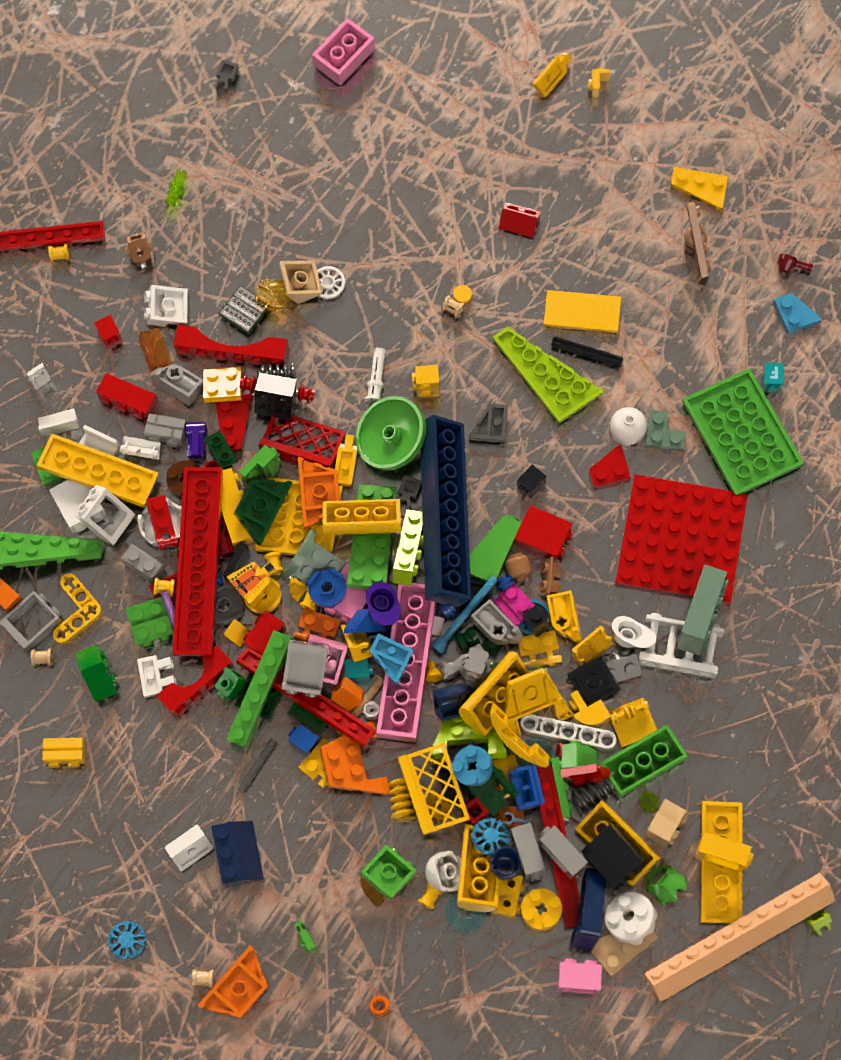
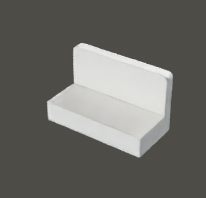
(58, 423)
(99, 441)
(189, 848)

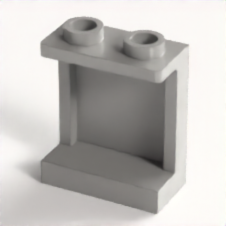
(305, 668)

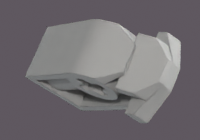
(178, 383)
(491, 618)

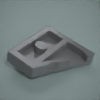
(491, 424)

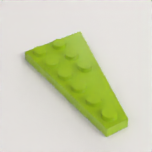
(551, 380)

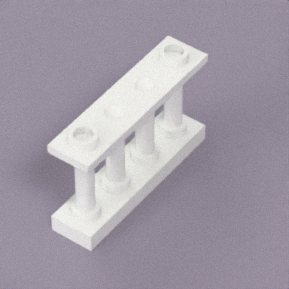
(668, 660)

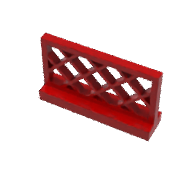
(291, 453)

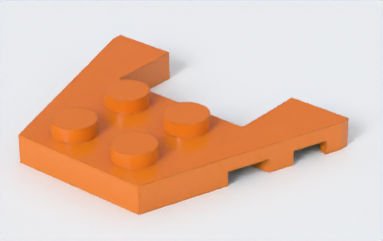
(345, 767)

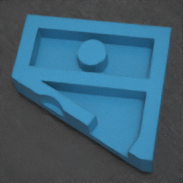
(795, 313)
(391, 656)

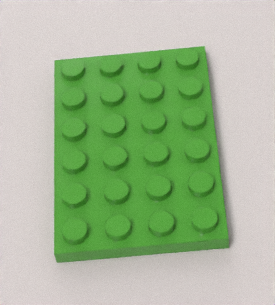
(742, 432)

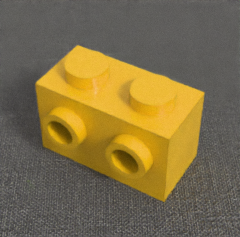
(508, 897)

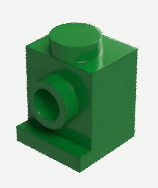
(230, 684)

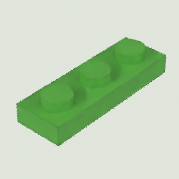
(562, 787)

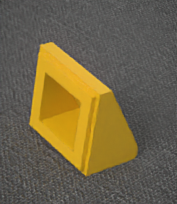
(236, 633)

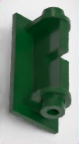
(220, 450)

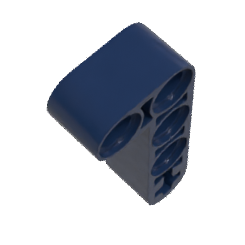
(590, 911)

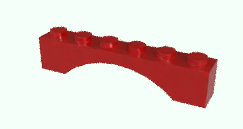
(268, 351)

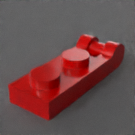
(161, 521)

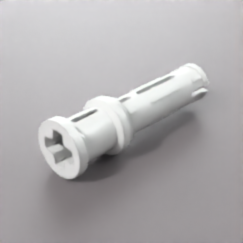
(375, 384)

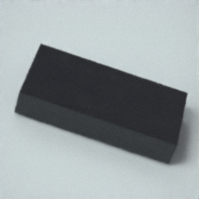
(236, 561)

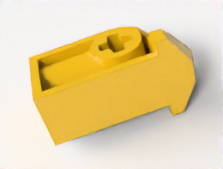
(563, 608)

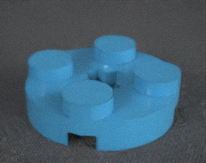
(461, 766)

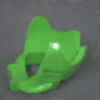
(667, 885)

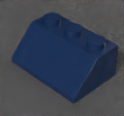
(237, 853)

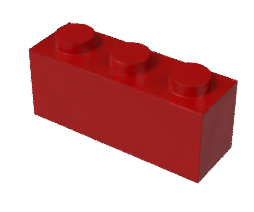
(126, 396)

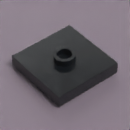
(594, 681)

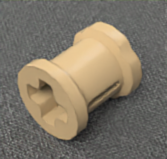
(452, 306)
(41, 657)
(202, 978)

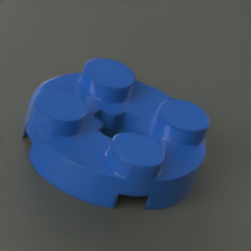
(327, 577)

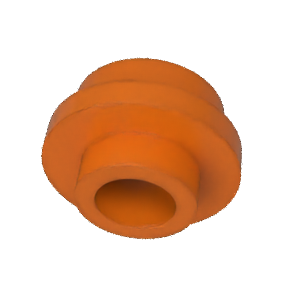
(374, 1001)

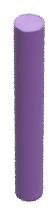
(169, 607)

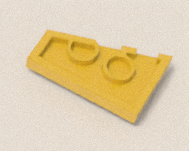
(705, 186)

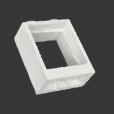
(117, 523)

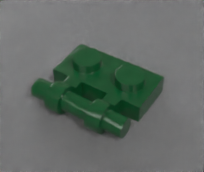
(490, 795)

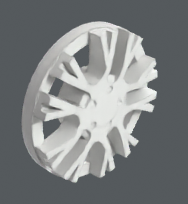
(328, 282)

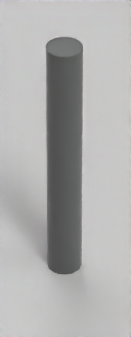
(257, 765)

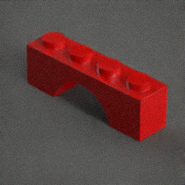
(177, 697)

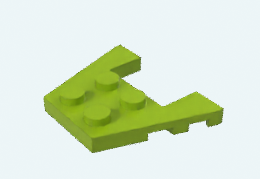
(457, 732)

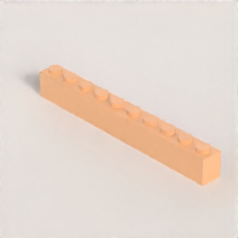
(740, 937)

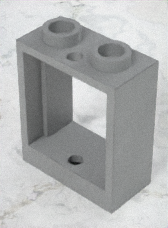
(20, 610)
(561, 851)
(529, 854)

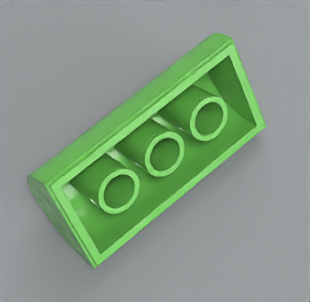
(644, 760)

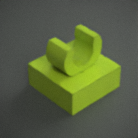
(819, 920)

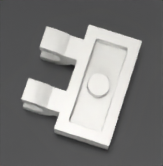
(151, 677)

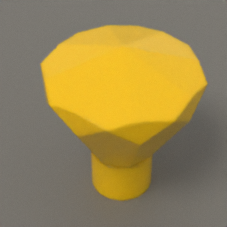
(433, 674)

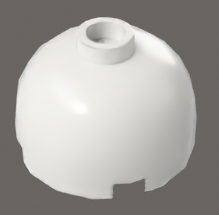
(628, 426)
(443, 871)

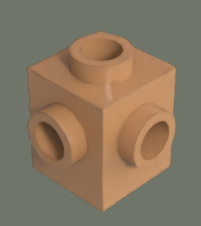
(139, 248)

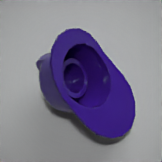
(383, 603)

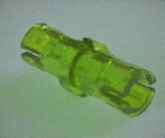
(175, 187)

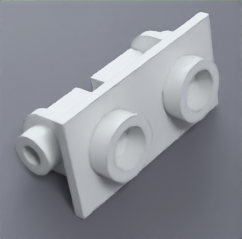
(140, 448)

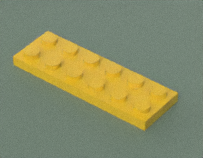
(95, 468)
(720, 885)

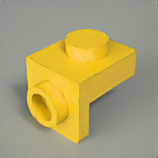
(598, 75)

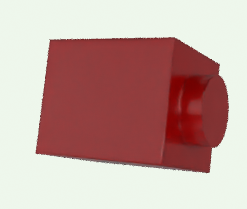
(108, 331)

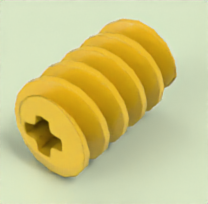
(401, 800)

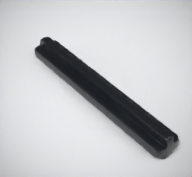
(587, 351)

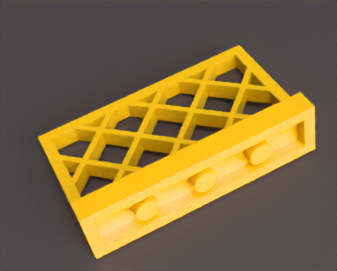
(417, 795)

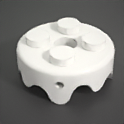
(146, 527)
(635, 929)

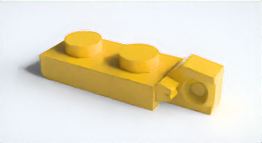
(552, 74)
(346, 462)

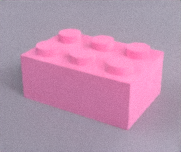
(343, 51)

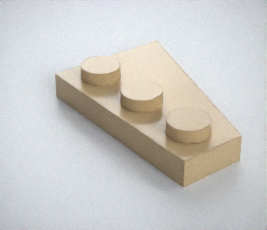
(616, 954)

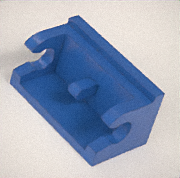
(528, 787)

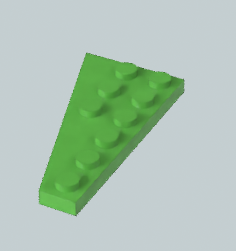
(36, 549)

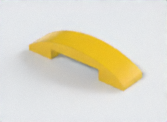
(532, 754)

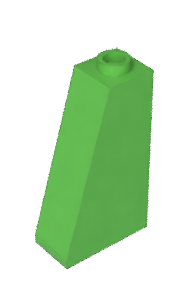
(492, 551)

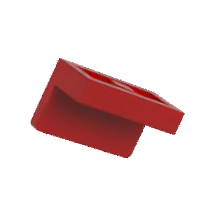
(519, 219)

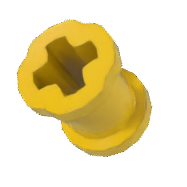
(59, 253)
(274, 559)
(163, 586)
(307, 602)
(429, 897)

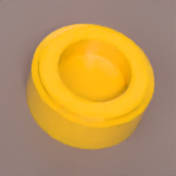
(462, 294)

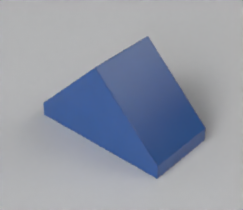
(363, 623)

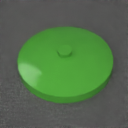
(390, 433)

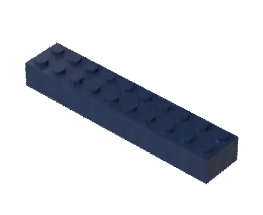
(445, 513)

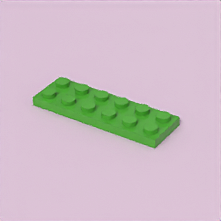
(370, 551)

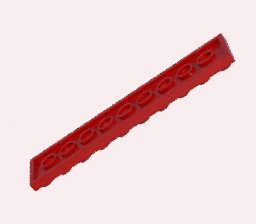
(198, 561)

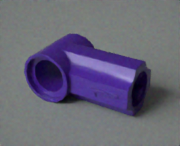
(196, 444)

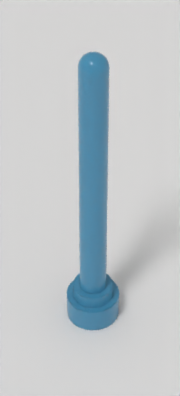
(441, 643)

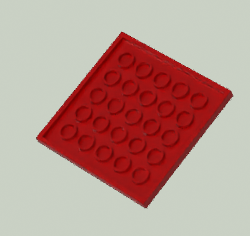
(676, 531)

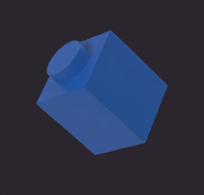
(303, 739)

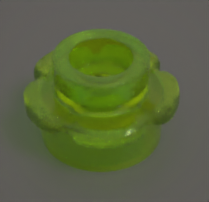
(644, 801)

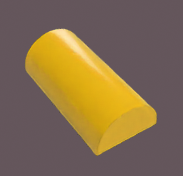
(361, 517)
(492, 690)
(599, 819)
(477, 884)

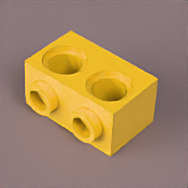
(426, 381)

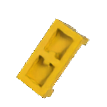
(358, 645)
(592, 646)

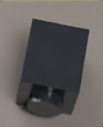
(531, 481)
(536, 620)

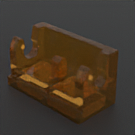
(154, 349)

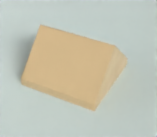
(300, 280)

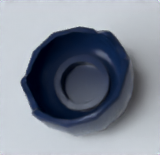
(505, 863)

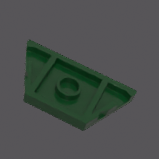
(260, 506)

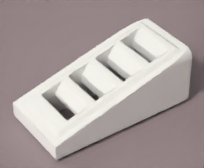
(38, 376)

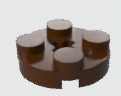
(175, 474)

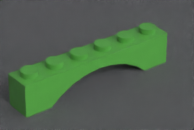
(248, 716)

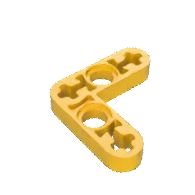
(84, 607)

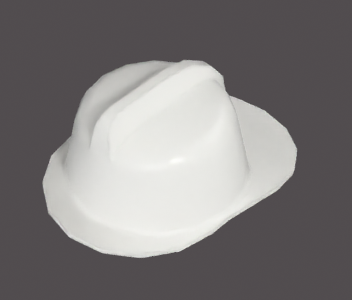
(631, 634)

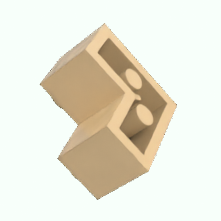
(664, 825)

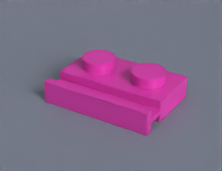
(513, 604)

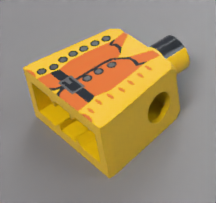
(252, 582)

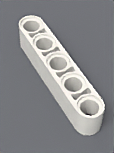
(559, 726)

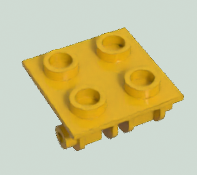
(632, 721)

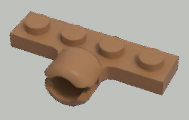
(696, 239)

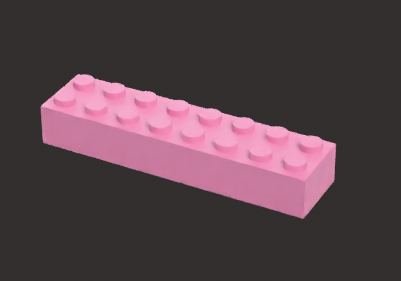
(403, 702)

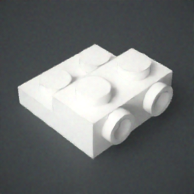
(166, 306)

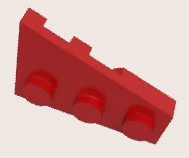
(233, 420)

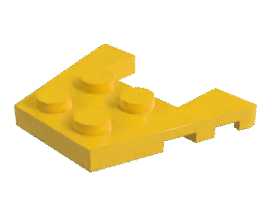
(531, 694)

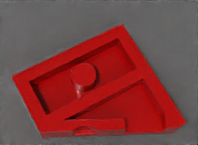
(610, 469)

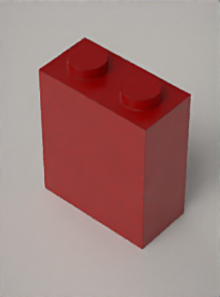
(543, 533)

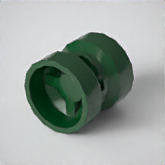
(467, 639)

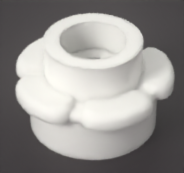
(371, 705)

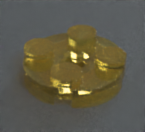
(264, 297)

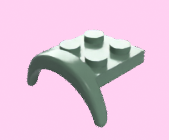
(311, 559)

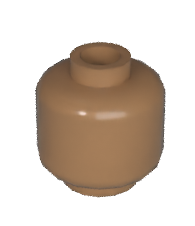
(518, 566)

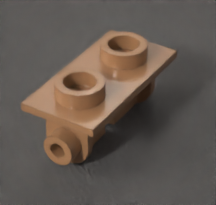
(550, 570)

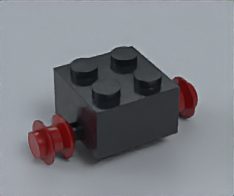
(275, 394)

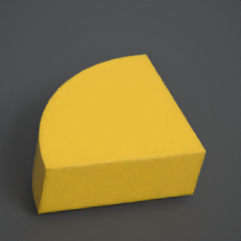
(297, 589)

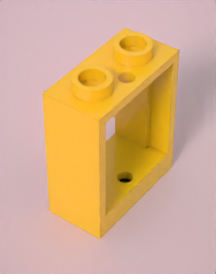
(724, 852)

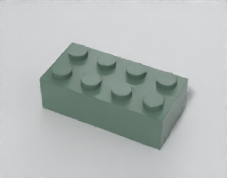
(703, 610)

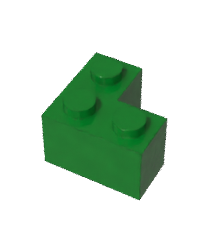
(94, 669)

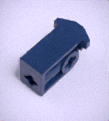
(450, 699)

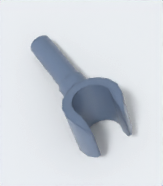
(514, 820)

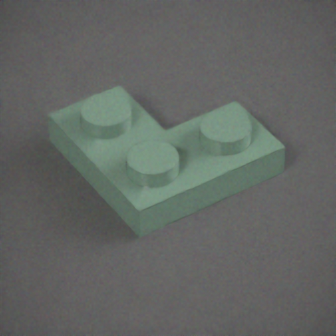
(659, 436)

